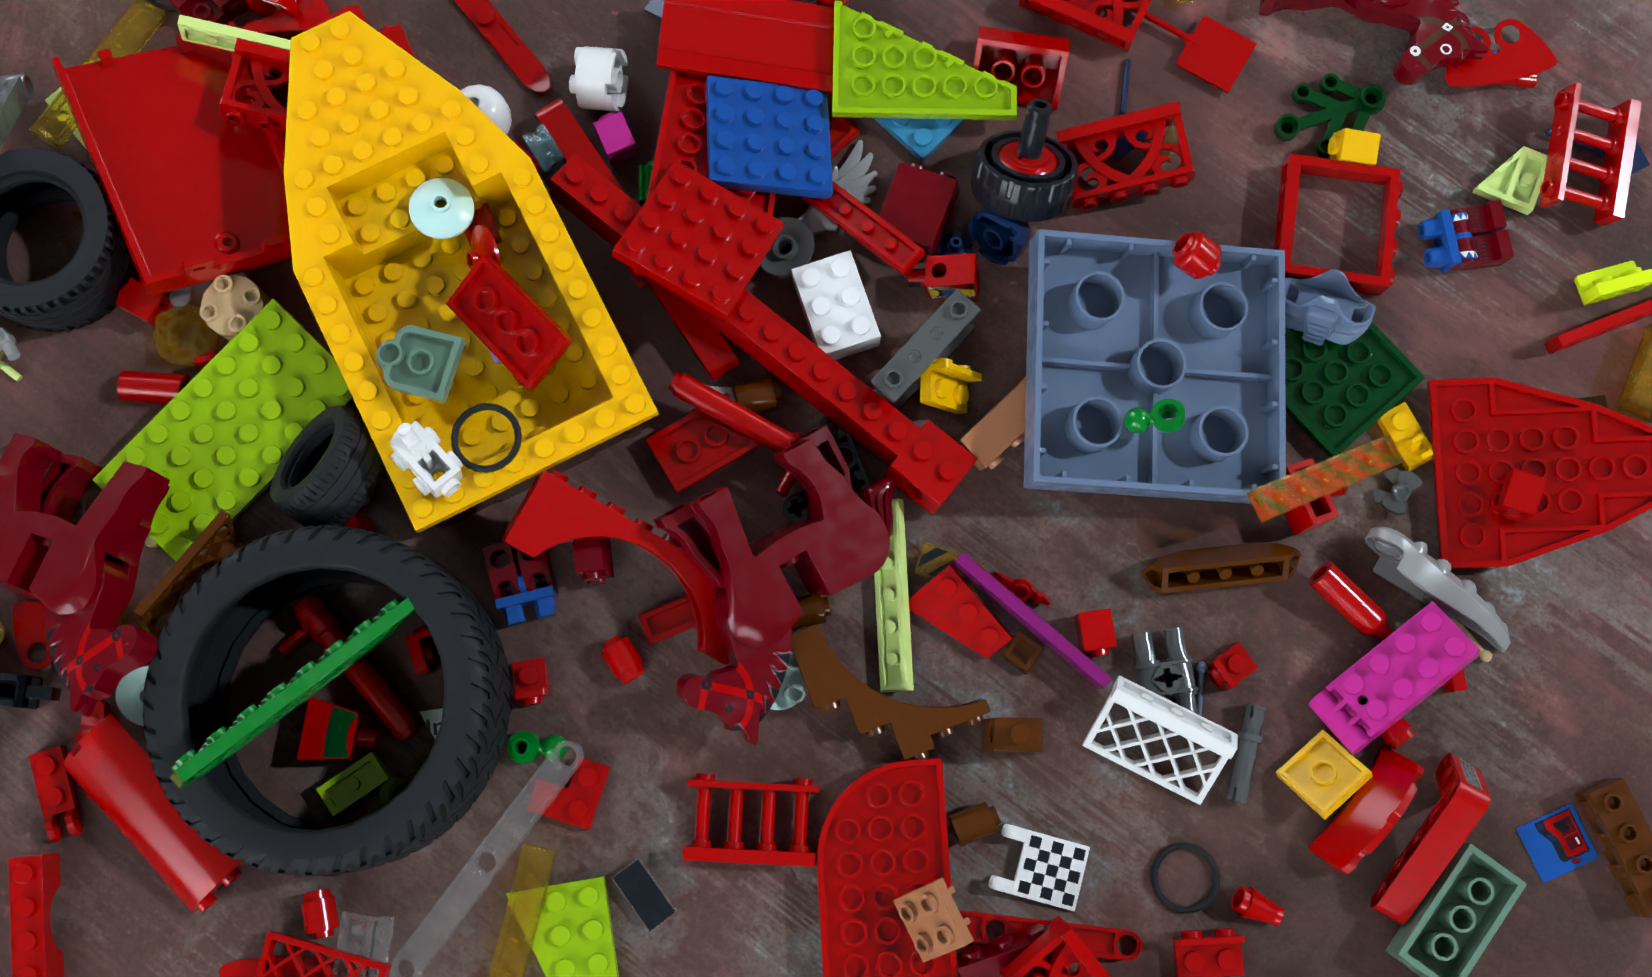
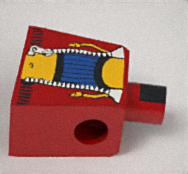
(946, 274)

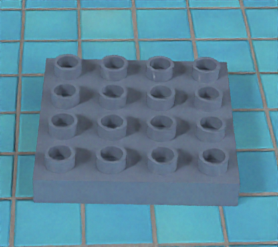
(1129, 328)

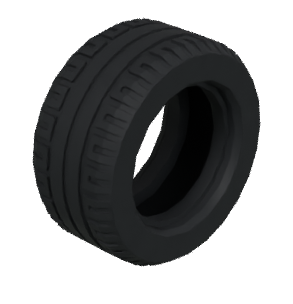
(328, 470)

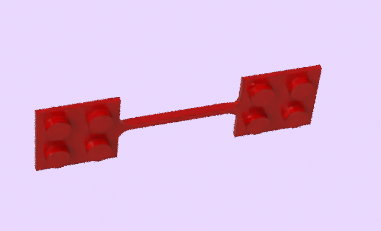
(1209, 52)

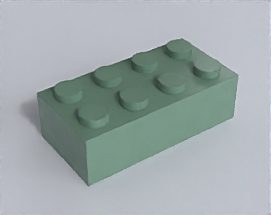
(1457, 916)

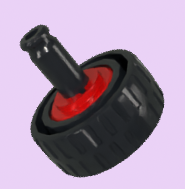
(1025, 171)

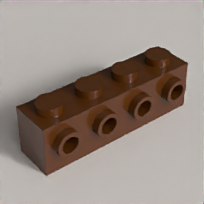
(1623, 837)

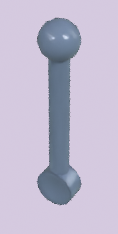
(1201, 667)

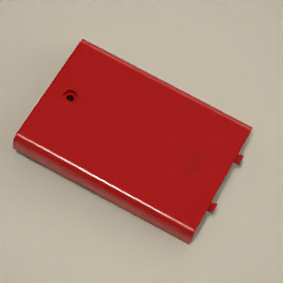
(179, 168)

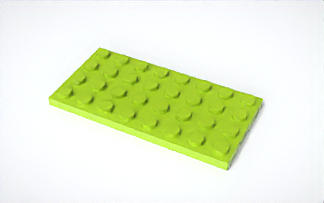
(233, 425)

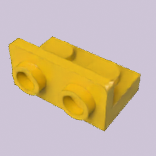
(946, 385)

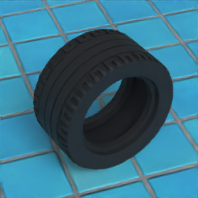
(102, 263)

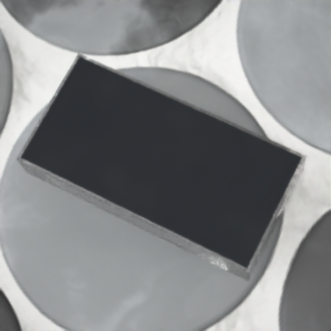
(644, 894)

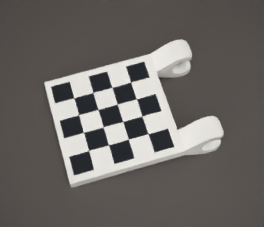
(1047, 868)

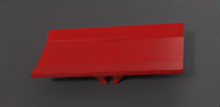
(750, 41)

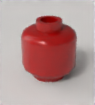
(1197, 255)

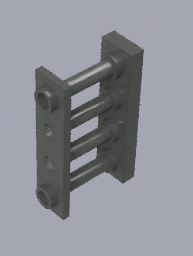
(935, 339)

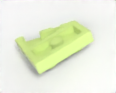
(1516, 181)

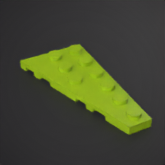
(576, 931)

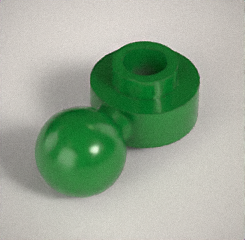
(1138, 419)
(535, 746)

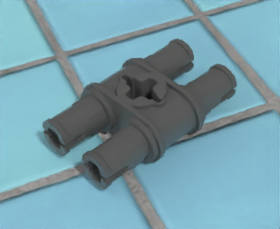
(1176, 664)

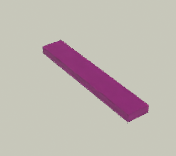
(1032, 621)

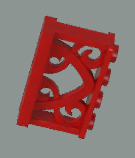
(1105, 29)
(262, 61)
(1128, 125)
(1069, 951)

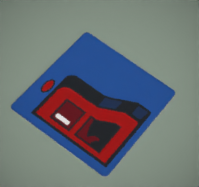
(1557, 843)

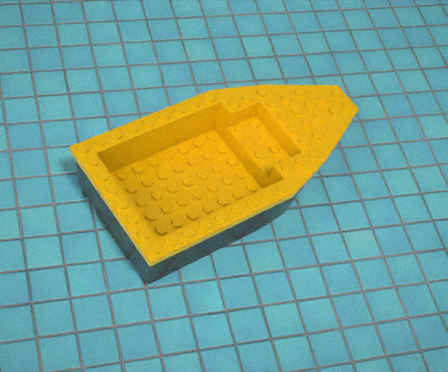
(357, 145)

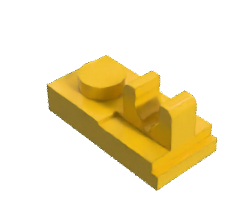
(1406, 436)

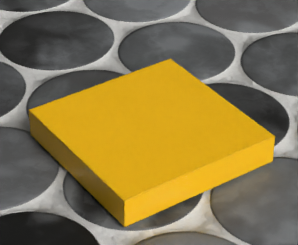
(1324, 774)

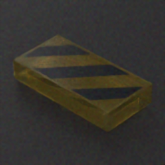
(935, 559)

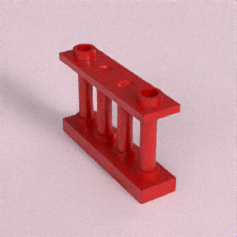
(1617, 149)
(733, 848)

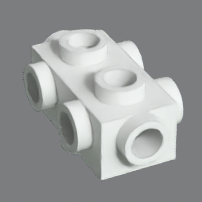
(420, 452)

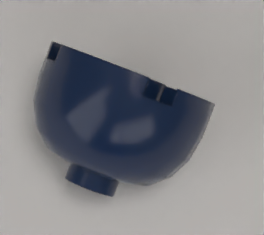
(998, 236)

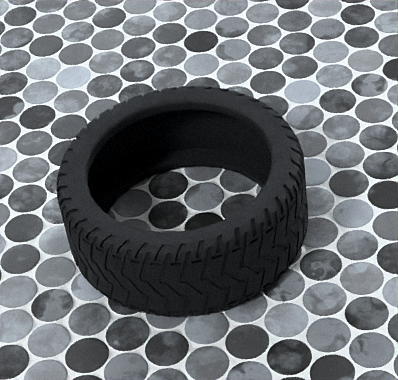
(193, 675)

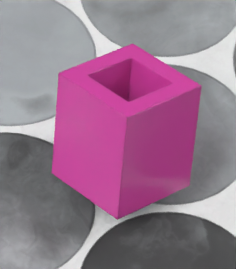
(615, 137)

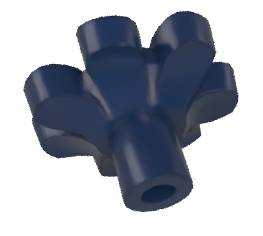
(954, 244)

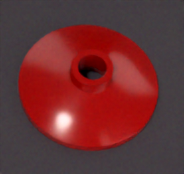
(482, 243)

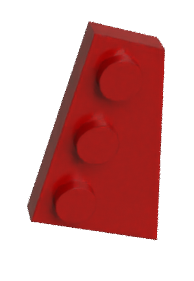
(959, 611)

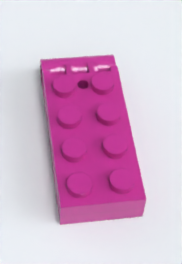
(1394, 678)

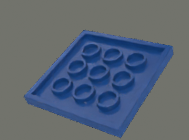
(768, 138)

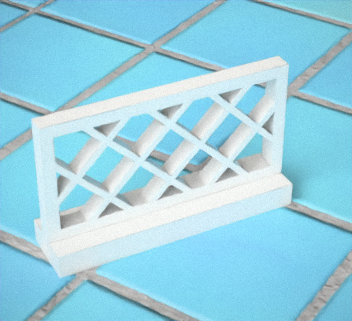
(1178, 722)

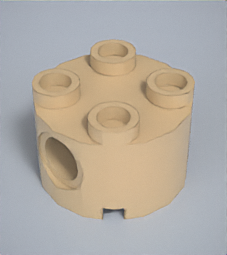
(231, 304)

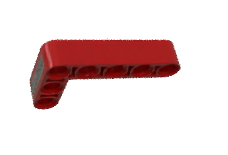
(1436, 841)

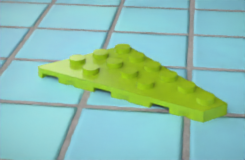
(894, 76)

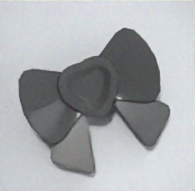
(1405, 484)

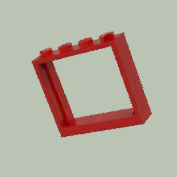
(1390, 216)

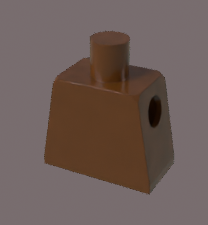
(1013, 735)

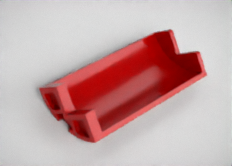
(125, 788)

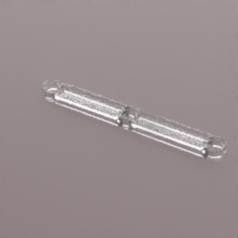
(501, 843)

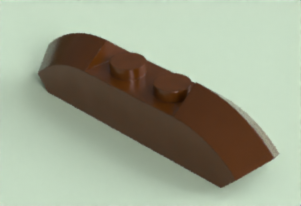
(1222, 567)

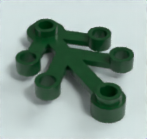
(1332, 109)

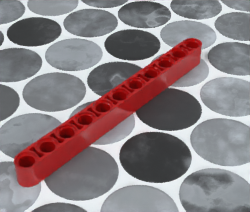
(698, 333)

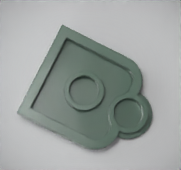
(421, 362)

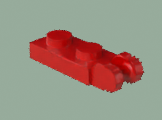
(56, 792)

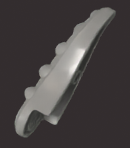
(1430, 580)

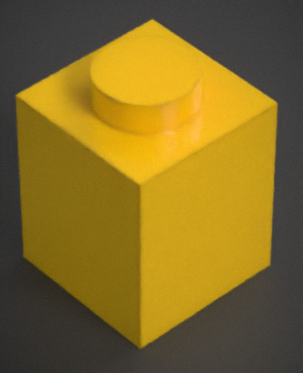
(1354, 146)

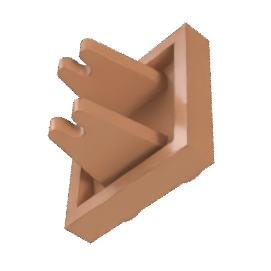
(933, 920)

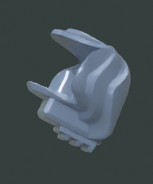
(1326, 308)

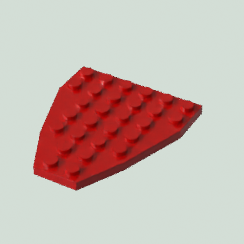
(1488, 426)

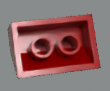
(1025, 60)

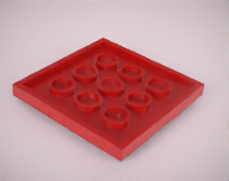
(698, 240)

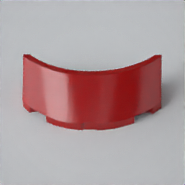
(1369, 812)

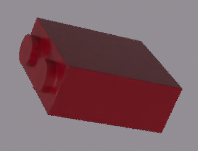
(920, 204)

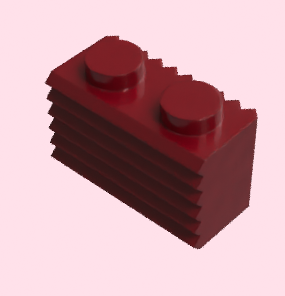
(593, 559)

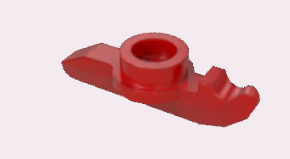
(1022, 588)

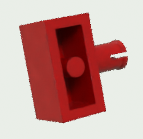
(1314, 513)

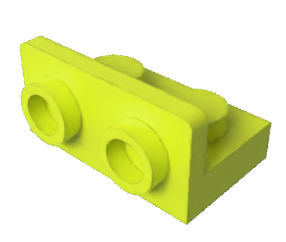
(1612, 282)

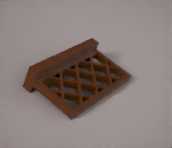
(208, 549)

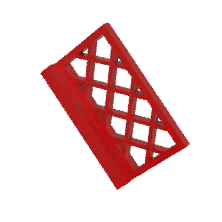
(268, 958)

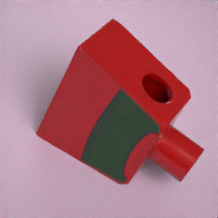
(334, 733)

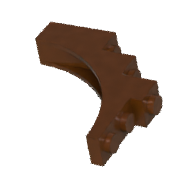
(910, 724)

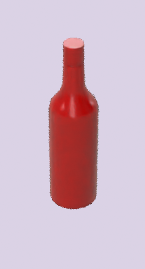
(1350, 601)

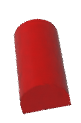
(149, 387)

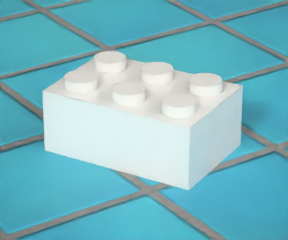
(836, 306)

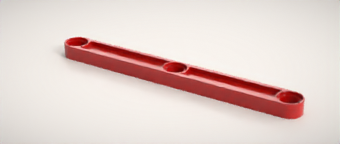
(1098, 939)

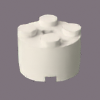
(599, 78)

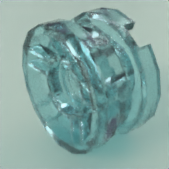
(543, 147)

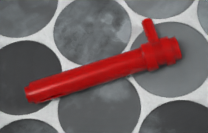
(736, 417)
(326, 630)

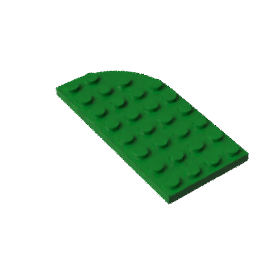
(287, 697)

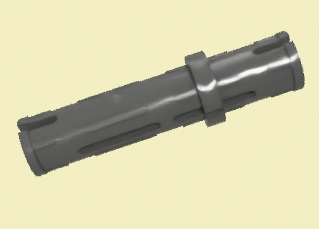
(1246, 753)

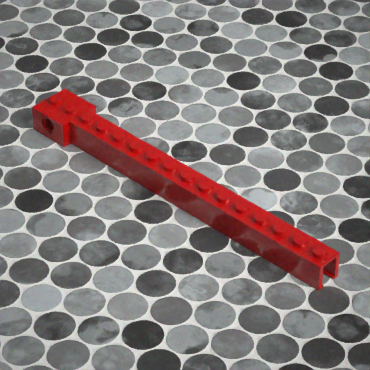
(920, 460)

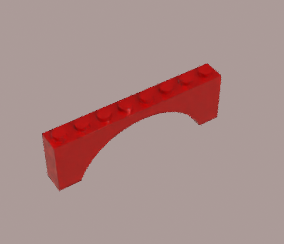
(560, 513)

